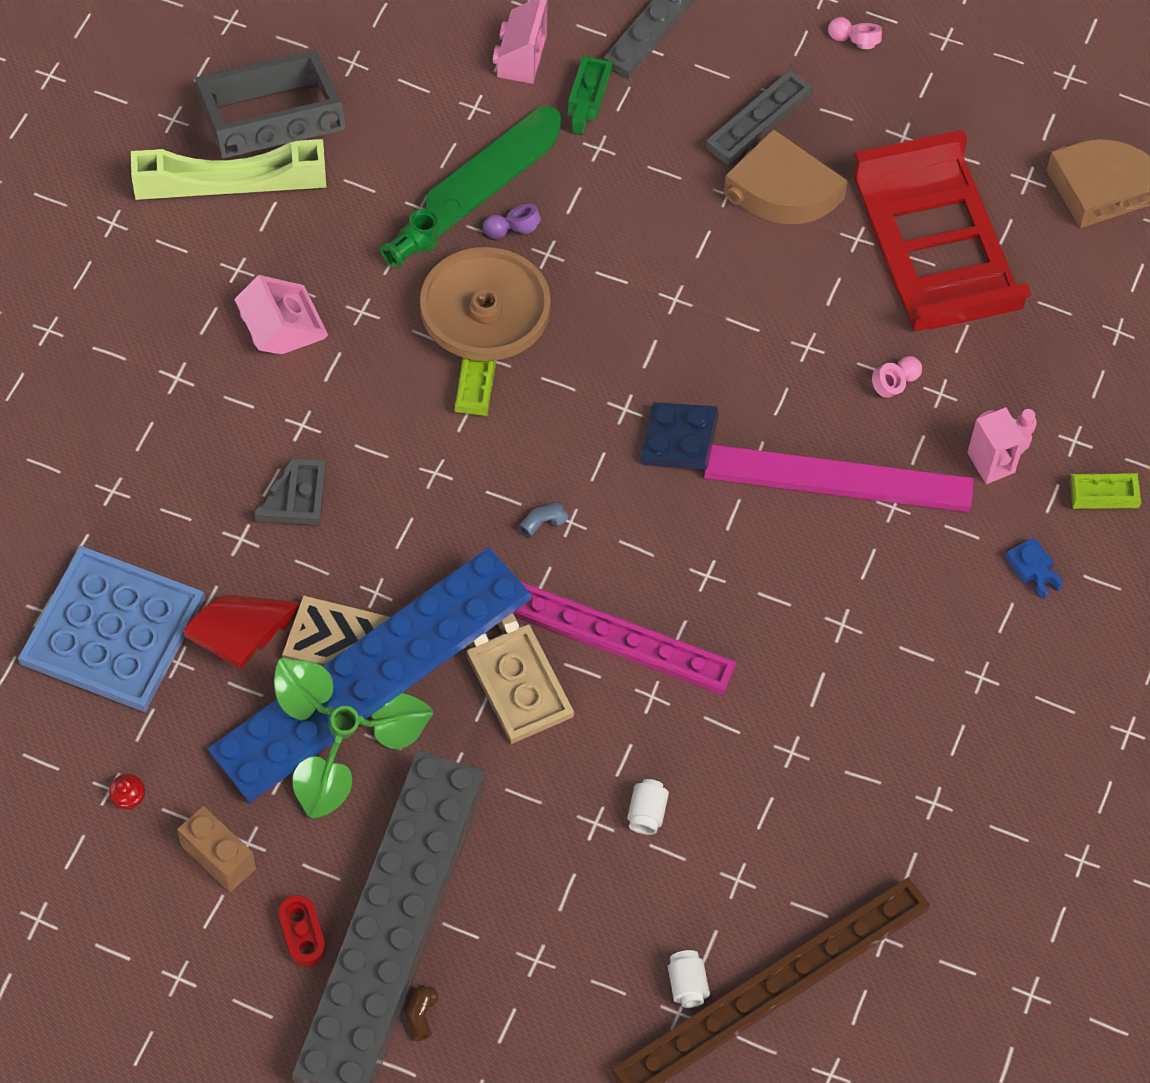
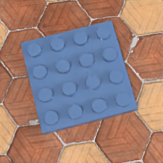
(111, 628)

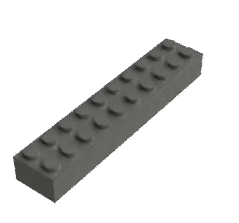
(391, 923)

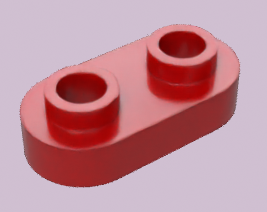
(303, 932)

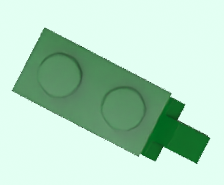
(588, 92)

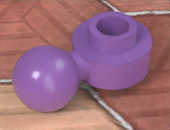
(520, 219)

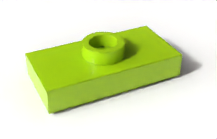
(475, 387)
(1105, 491)

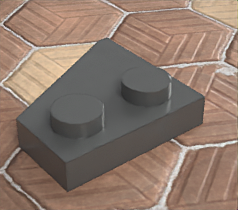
(297, 495)

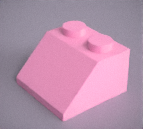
(522, 42)
(279, 315)

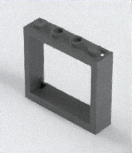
(267, 79)

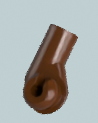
(416, 1009)

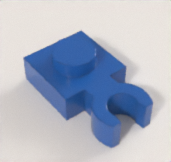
(1033, 563)

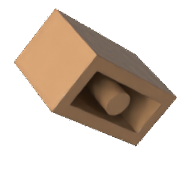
(216, 849)

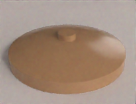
(485, 303)

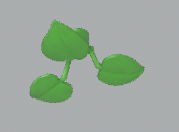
(302, 689)

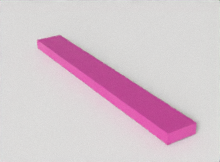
(840, 478)
(627, 640)

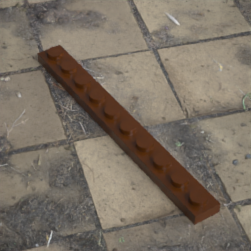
(774, 986)

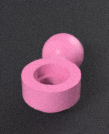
(863, 34)
(892, 378)

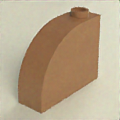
(1100, 179)
(784, 183)

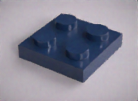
(679, 435)

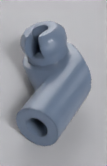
(542, 514)

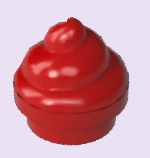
(127, 791)

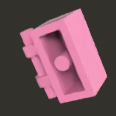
(1000, 442)

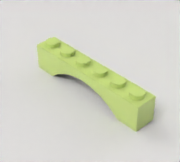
(172, 175)

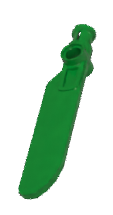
(475, 183)

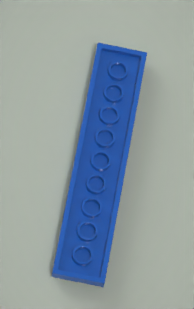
(375, 671)

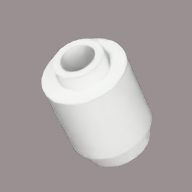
(647, 807)
(688, 979)

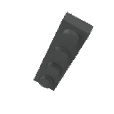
(645, 35)
(758, 117)

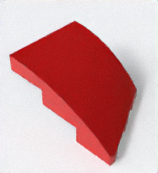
(239, 625)

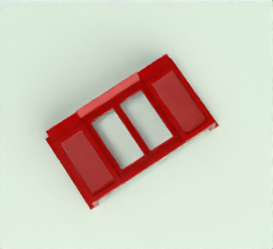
(920, 178)

